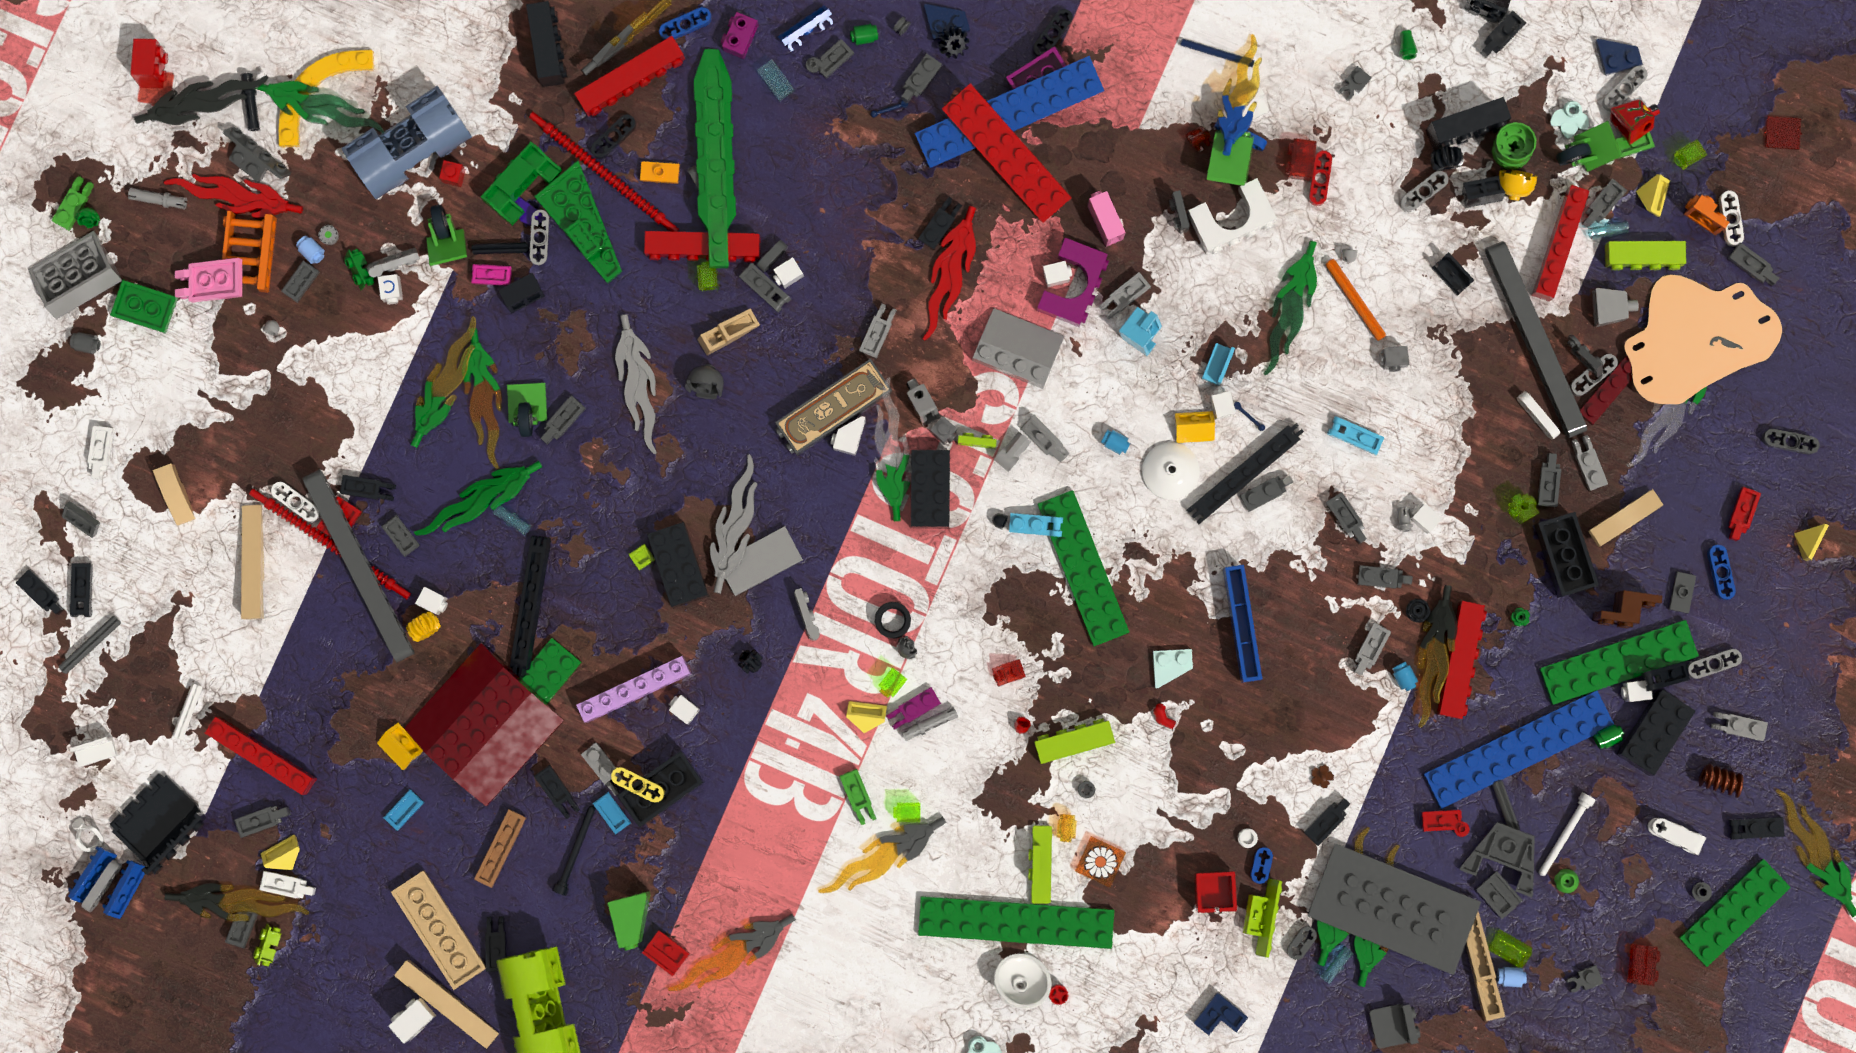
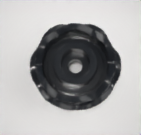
(1424, 610)

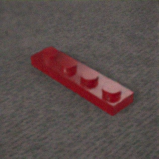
(1607, 391)

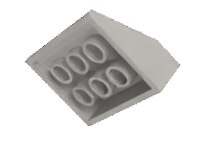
(74, 275)
(1018, 348)

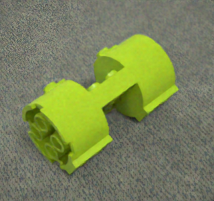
(533, 985)

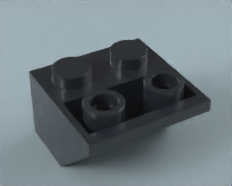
(1491, 9)

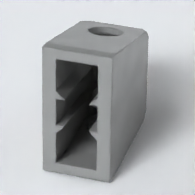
(1611, 306)
(925, 406)

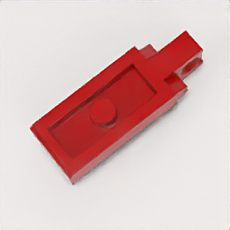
(1743, 512)

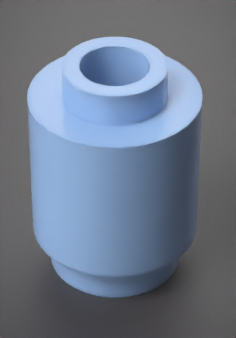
(310, 249)
(1511, 976)

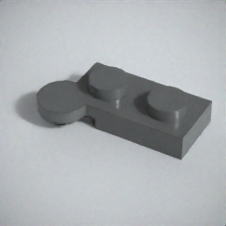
(831, 60)
(1582, 353)

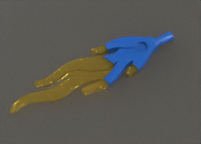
(1235, 104)

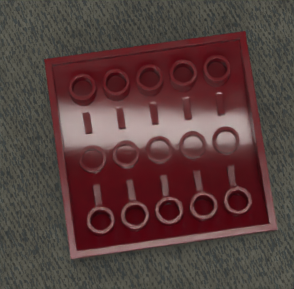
(483, 725)

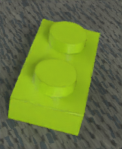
(969, 440)

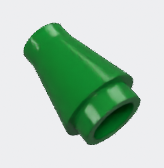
(1407, 46)

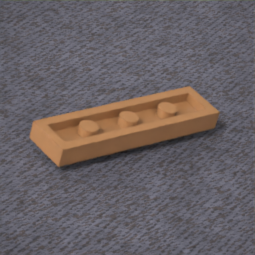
(500, 848)

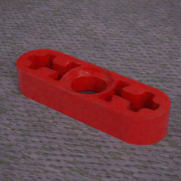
(1323, 192)

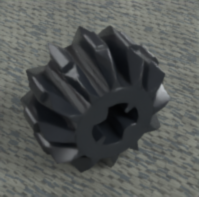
(952, 35)
(1446, 158)

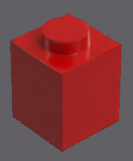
(452, 173)

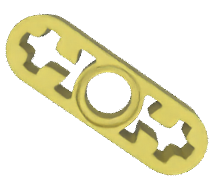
(627, 773)

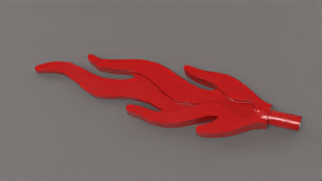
(243, 200)
(950, 266)

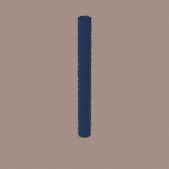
(1212, 51)

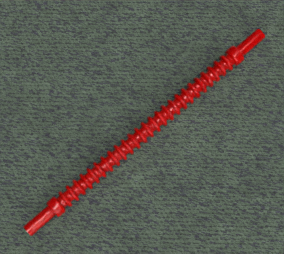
(548, 128)
(270, 503)

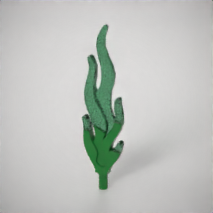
(309, 105)
(1292, 303)

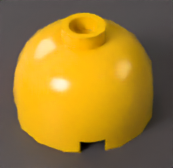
(1517, 183)

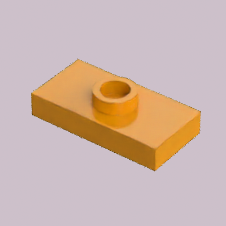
(659, 172)

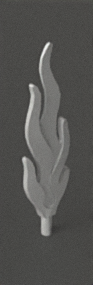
(636, 383)
(728, 534)

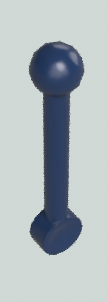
(874, 113)
(1261, 427)

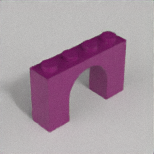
(1074, 309)

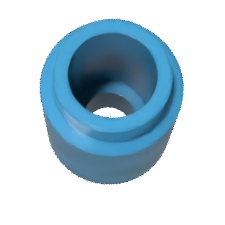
(1115, 442)
(1405, 676)

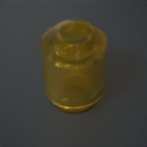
(1066, 828)

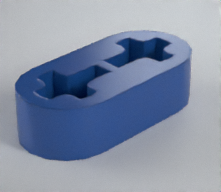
(1257, 863)

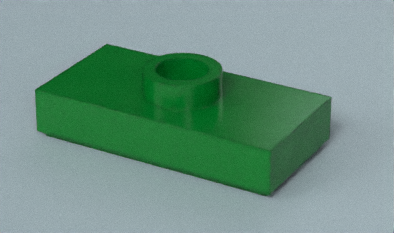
(583, 239)

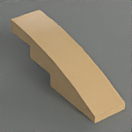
(1625, 518)

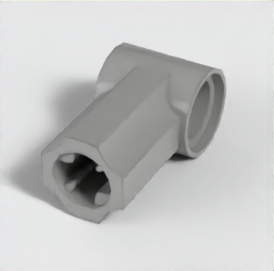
(1010, 454)

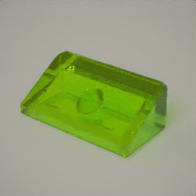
(1510, 949)

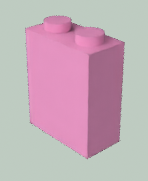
(1106, 218)

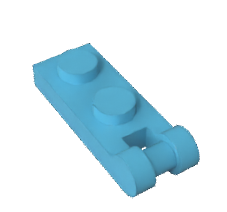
(1356, 436)
(1035, 524)

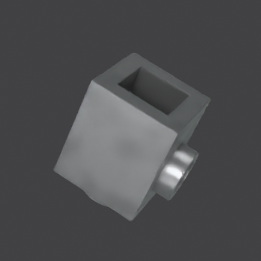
(1394, 358)
(944, 431)

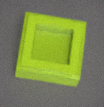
(641, 557)

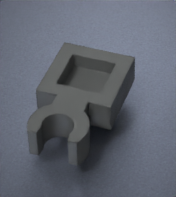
(1356, 81)
(1587, 978)

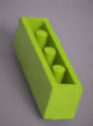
(1645, 254)
(1075, 741)

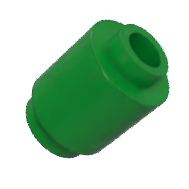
(864, 34)
(1608, 736)

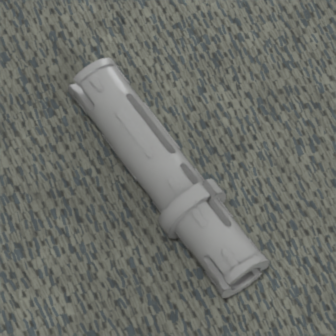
(166, 199)
(928, 724)

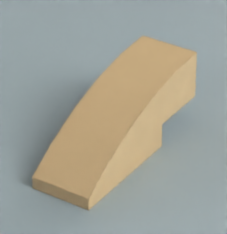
(728, 331)
(174, 494)

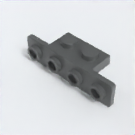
(252, 158)

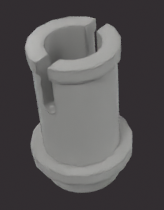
(1404, 520)

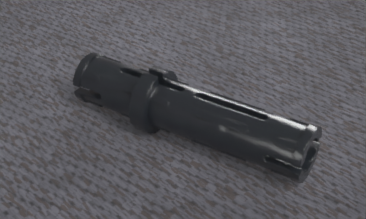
(250, 104)

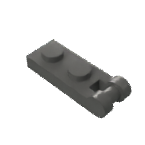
(764, 287)

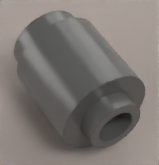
(85, 343)

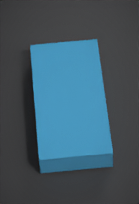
(403, 810)
(612, 813)

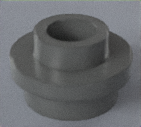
(1695, 892)

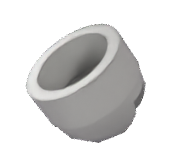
(1349, 255)
(271, 327)

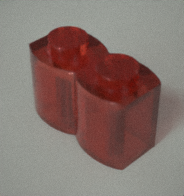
(1301, 159)

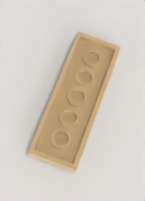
(439, 929)

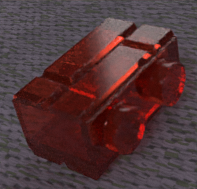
(1643, 964)

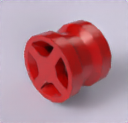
(1058, 994)

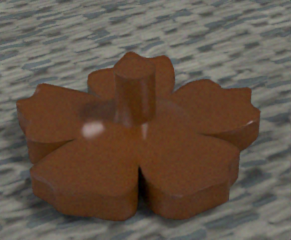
(1322, 776)

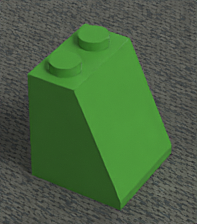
(1231, 168)
(629, 919)

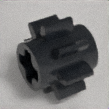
(750, 661)

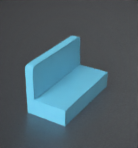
(1218, 364)

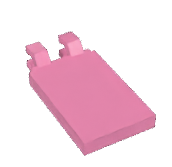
(211, 280)

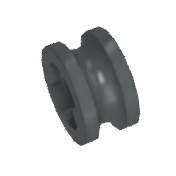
(901, 26)
(1091, 793)

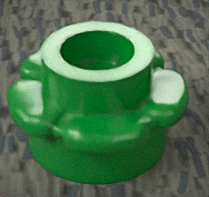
(1525, 617)

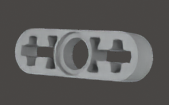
(1630, 75)
(1416, 203)
(546, 232)
(1586, 387)
(1725, 654)
(101, 886)

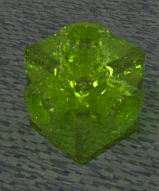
(1529, 505)

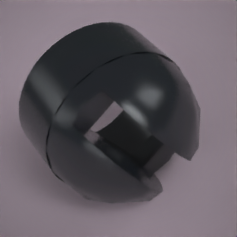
(999, 520)

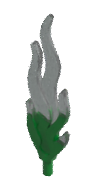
(1672, 418)
(895, 460)

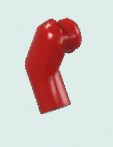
(1161, 717)

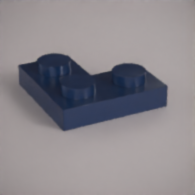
(1220, 1010)

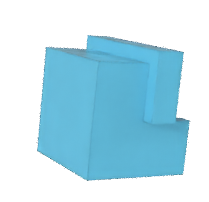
(1140, 330)

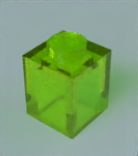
(1689, 154)
(707, 277)
(892, 683)
(907, 812)

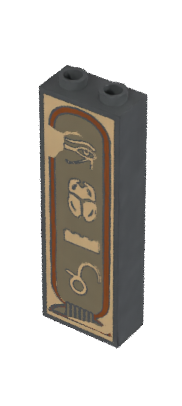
(832, 408)

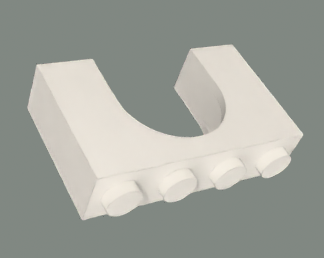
(1215, 237)

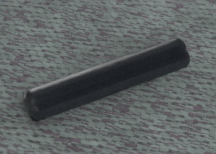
(500, 248)

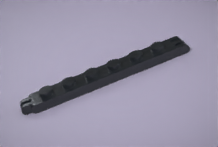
(1245, 473)
(530, 604)

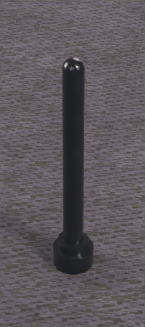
(562, 886)

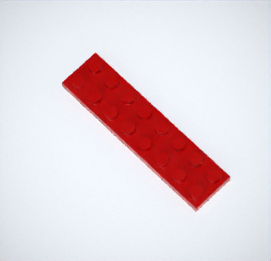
(1006, 153)

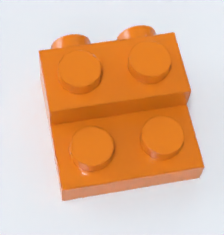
(1701, 211)

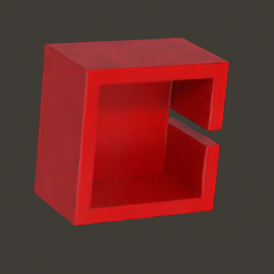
(148, 63)
(1215, 890)

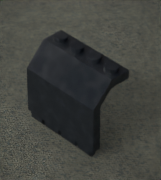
(158, 822)

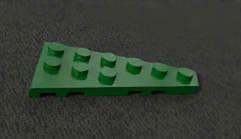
(571, 199)

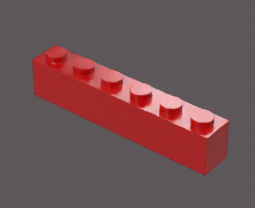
(630, 76)
(1560, 243)
(695, 245)
(1461, 661)
(260, 755)

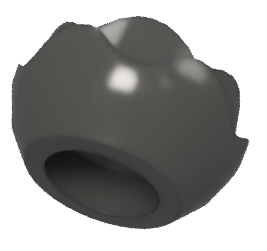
(906, 648)

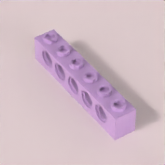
(634, 689)

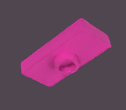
(491, 275)

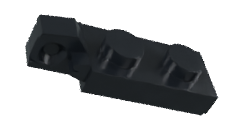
(1503, 33)
(39, 592)
(1327, 822)

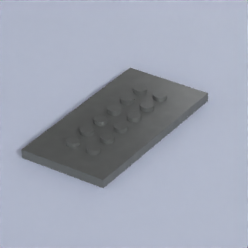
(1394, 909)

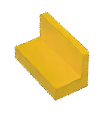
(1195, 427)
(399, 746)

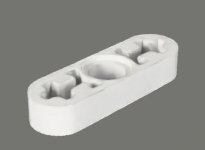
(1739, 230)
(1538, 415)
(288, 489)

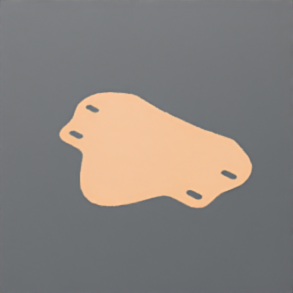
(1679, 335)

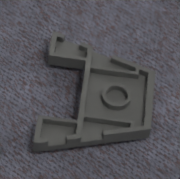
(1509, 848)

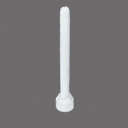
(1585, 802)

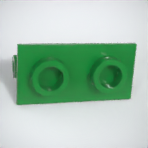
(354, 262)

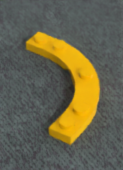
(313, 76)

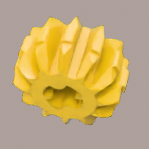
(423, 626)

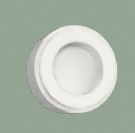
(1247, 838)

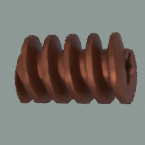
(1722, 779)

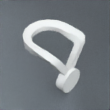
(78, 825)

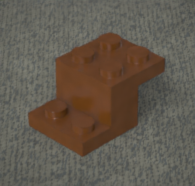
(1627, 609)

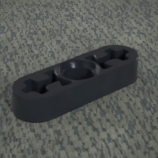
(1065, 25)
(627, 131)

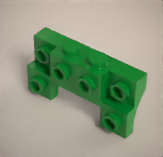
(516, 179)

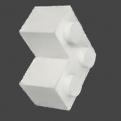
(412, 1020)

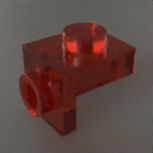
(1008, 672)

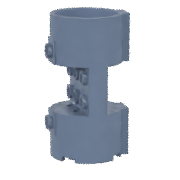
(386, 157)

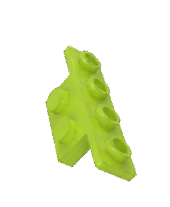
(1041, 864)
(1261, 917)

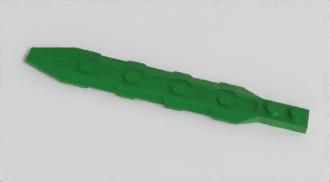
(714, 150)

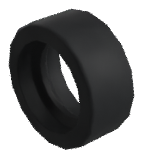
(878, 618)

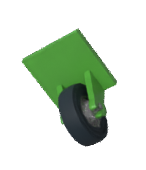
(1591, 148)
(444, 245)
(527, 406)

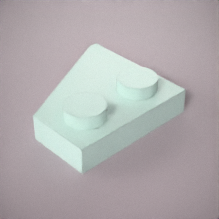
(1170, 665)

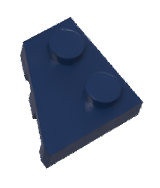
(942, 18)
(1617, 56)

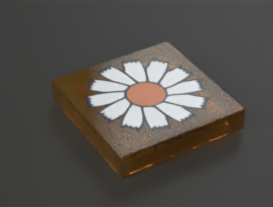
(1100, 861)

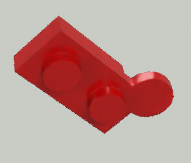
(1444, 821)

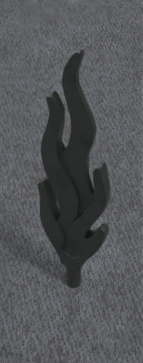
(190, 99)

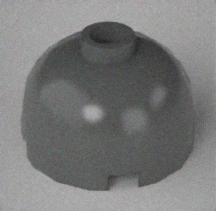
(705, 381)

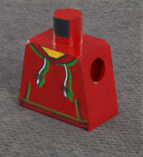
(1634, 119)

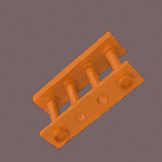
(266, 244)

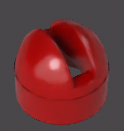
(1022, 725)

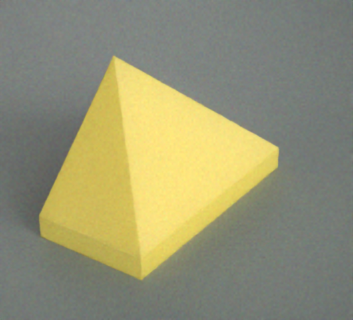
(1654, 194)
(1809, 540)
(866, 715)
(282, 854)

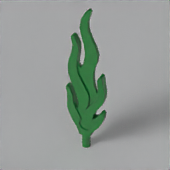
(505, 481)

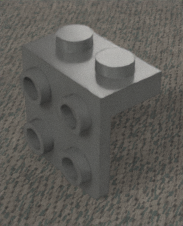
(1394, 1025)

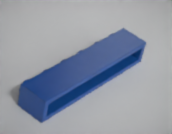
(1242, 623)

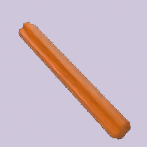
(1355, 299)

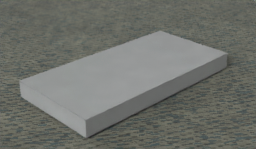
(764, 560)

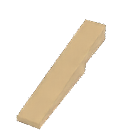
(252, 563)
(1483, 972)
(446, 1003)

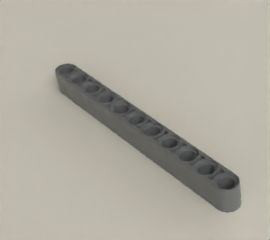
(1535, 339)
(358, 565)

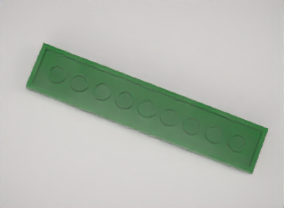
(1016, 922)

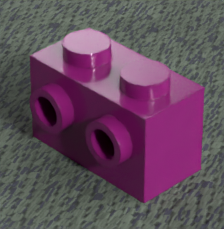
(739, 35)

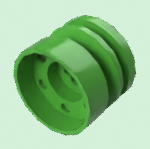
(1514, 135)

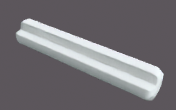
(187, 711)

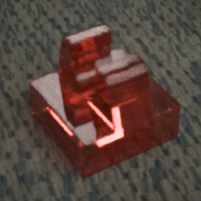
(1198, 135)

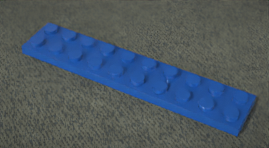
(1017, 108)
(1518, 749)

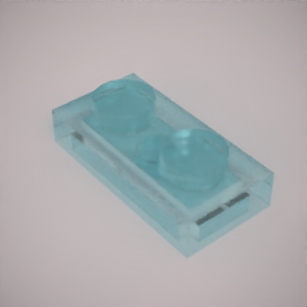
(775, 80)

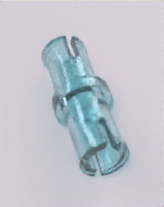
(1608, 230)
(512, 519)
(1336, 965)

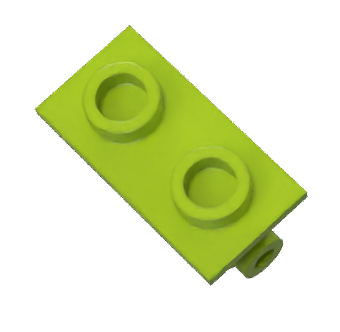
(263, 952)

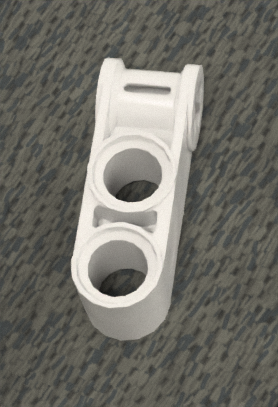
(1677, 835)

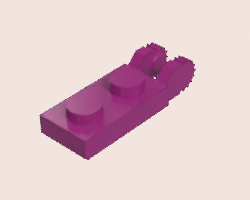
(915, 707)

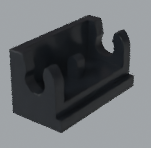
(1482, 192)
(1452, 274)
(521, 293)

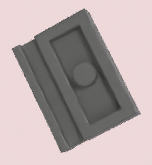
(1176, 204)
(1498, 895)

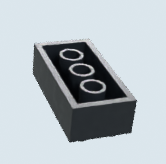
(546, 43)
(1468, 124)
(930, 489)
(1566, 554)
(678, 565)
(1655, 732)
(677, 779)

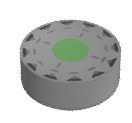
(328, 235)

